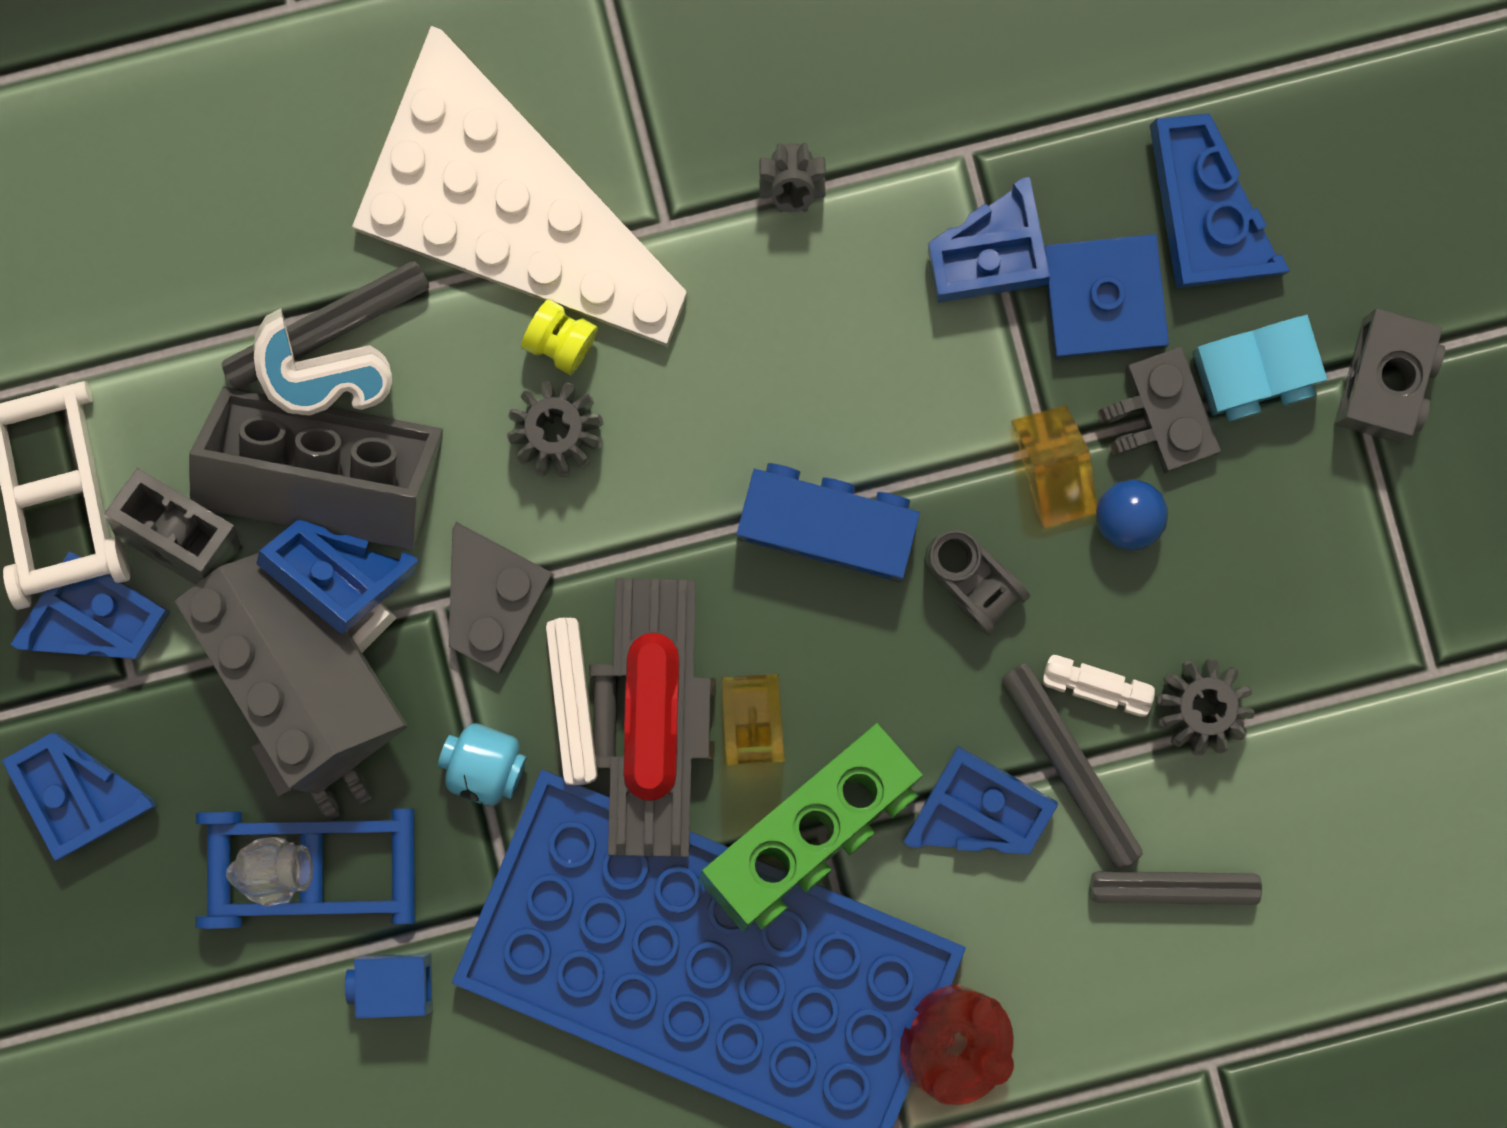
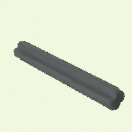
(336, 318)
(1072, 766)

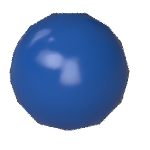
(1132, 515)

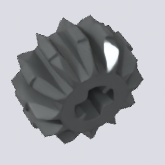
(538, 440)
(1190, 720)

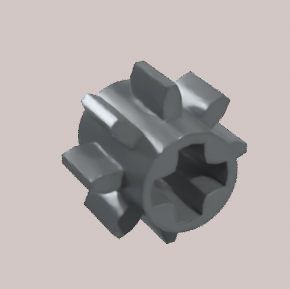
(792, 177)

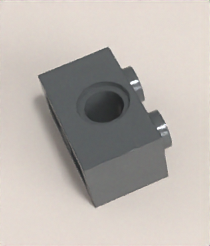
(1366, 400)

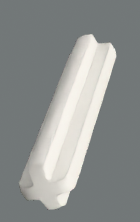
(571, 701)

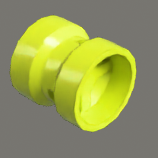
(559, 337)

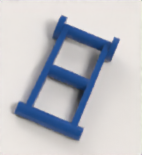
(224, 914)

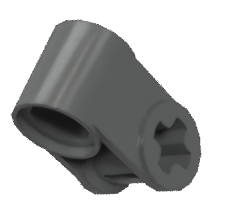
(976, 581)

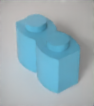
(1259, 367)

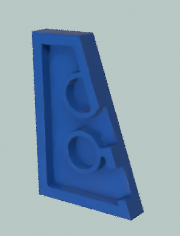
(1205, 209)

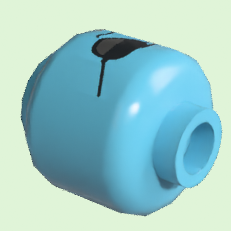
(482, 764)

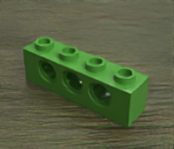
(870, 761)

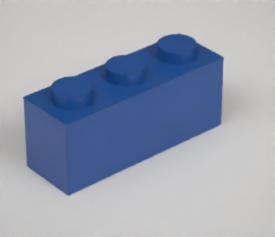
(828, 522)

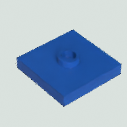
(1106, 296)

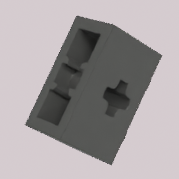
(171, 528)

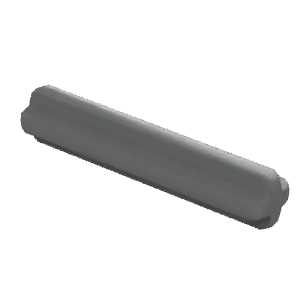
(1176, 888)

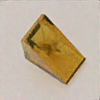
(1056, 465)
(752, 720)

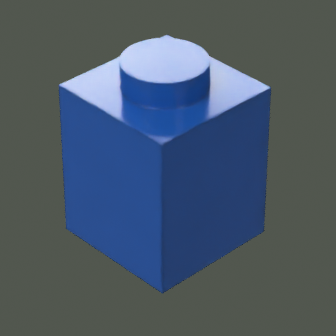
(390, 985)

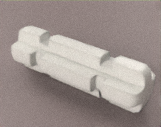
(1098, 686)

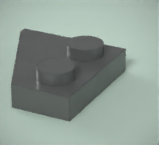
(490, 597)

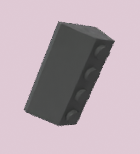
(324, 468)
(290, 675)

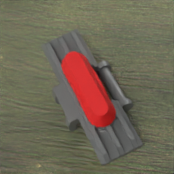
(663, 717)

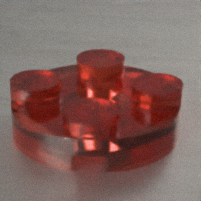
(981, 1064)

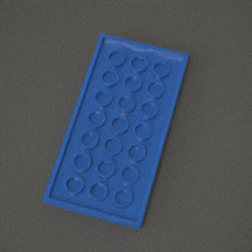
(655, 969)

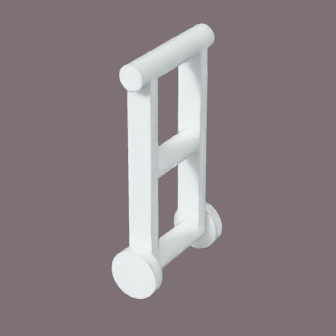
(111, 557)

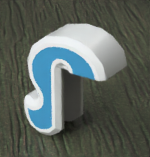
(316, 382)

